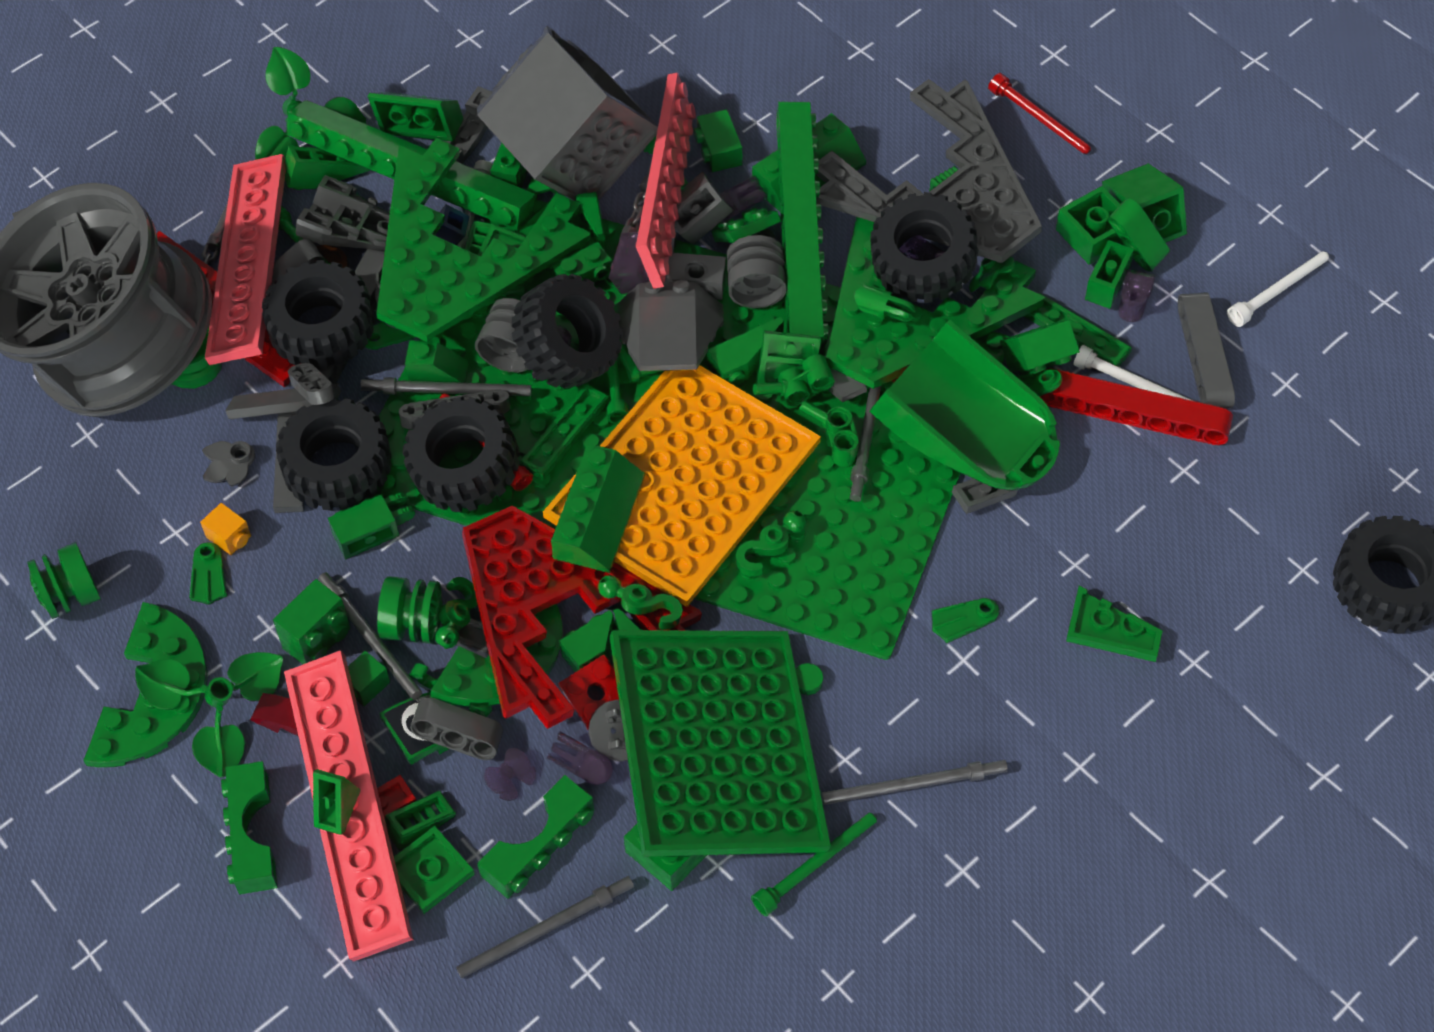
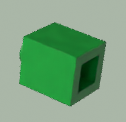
(367, 677)

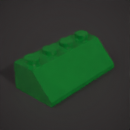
(831, 136)
(597, 509)

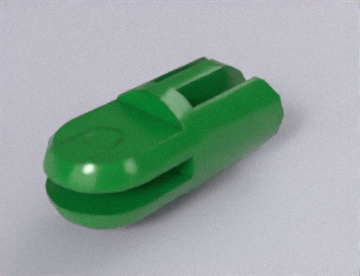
(883, 304)

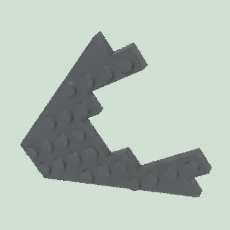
(982, 185)

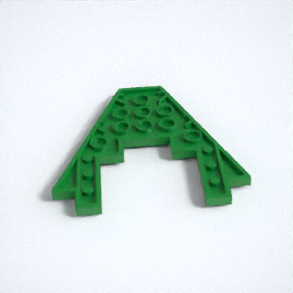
(437, 284)
(882, 349)

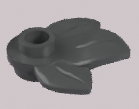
(225, 462)

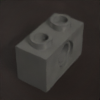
(703, 269)

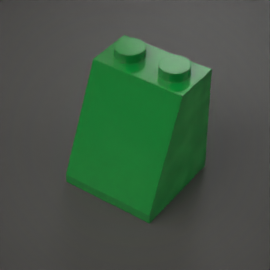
(1156, 194)

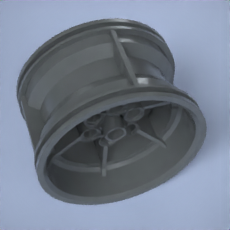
(98, 300)

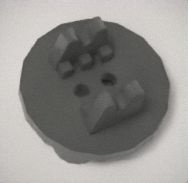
(600, 735)

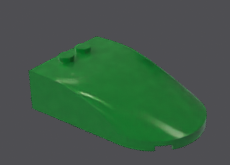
(971, 414)

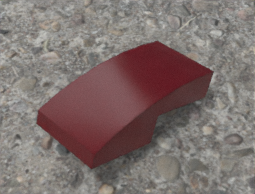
(275, 713)

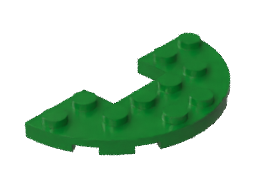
(470, 676)
(146, 729)

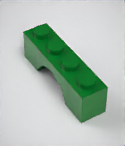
(252, 863)
(511, 865)

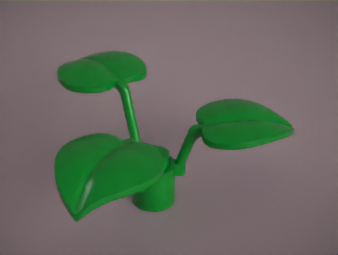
(285, 75)
(213, 747)

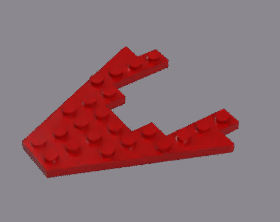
(518, 578)

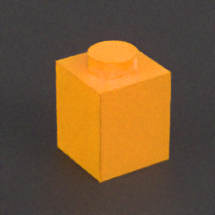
(226, 529)

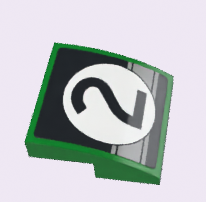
(398, 722)

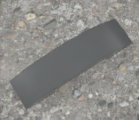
(472, 126)

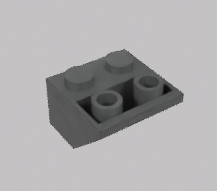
(700, 209)

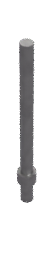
(391, 386)
(860, 472)
(372, 638)
(974, 771)
(601, 897)

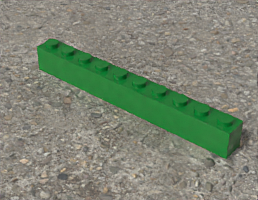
(379, 152)
(799, 220)

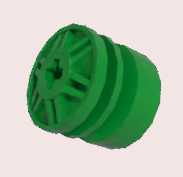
(63, 580)
(406, 609)

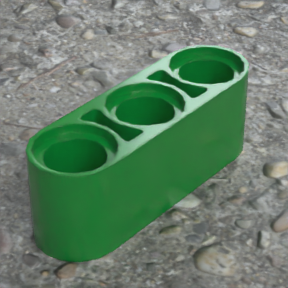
(1139, 233)

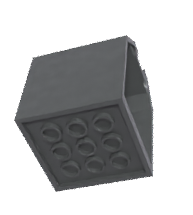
(566, 118)

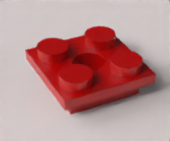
(576, 685)

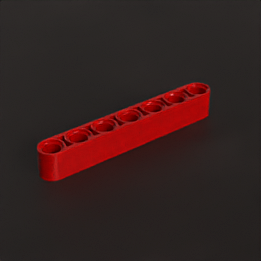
(1141, 408)

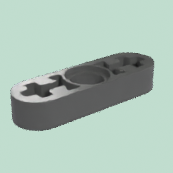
(311, 384)

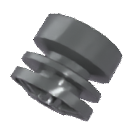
(756, 271)
(495, 338)

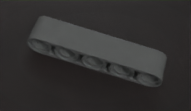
(1205, 350)

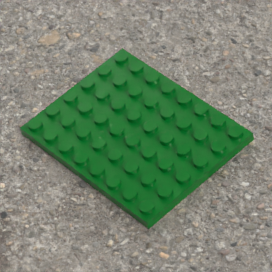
(717, 743)

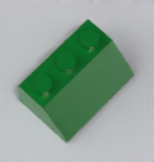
(416, 115)

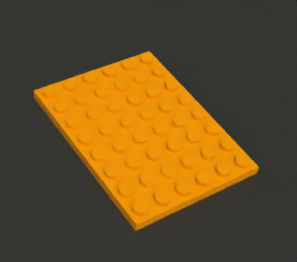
(709, 475)

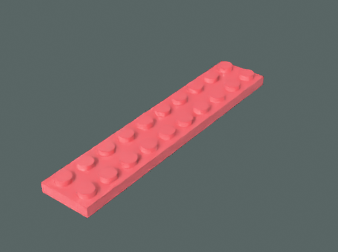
(665, 181)
(246, 260)
(361, 857)

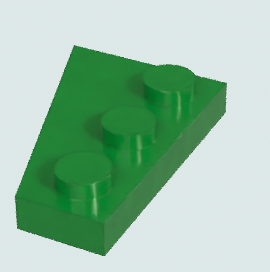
(1106, 628)

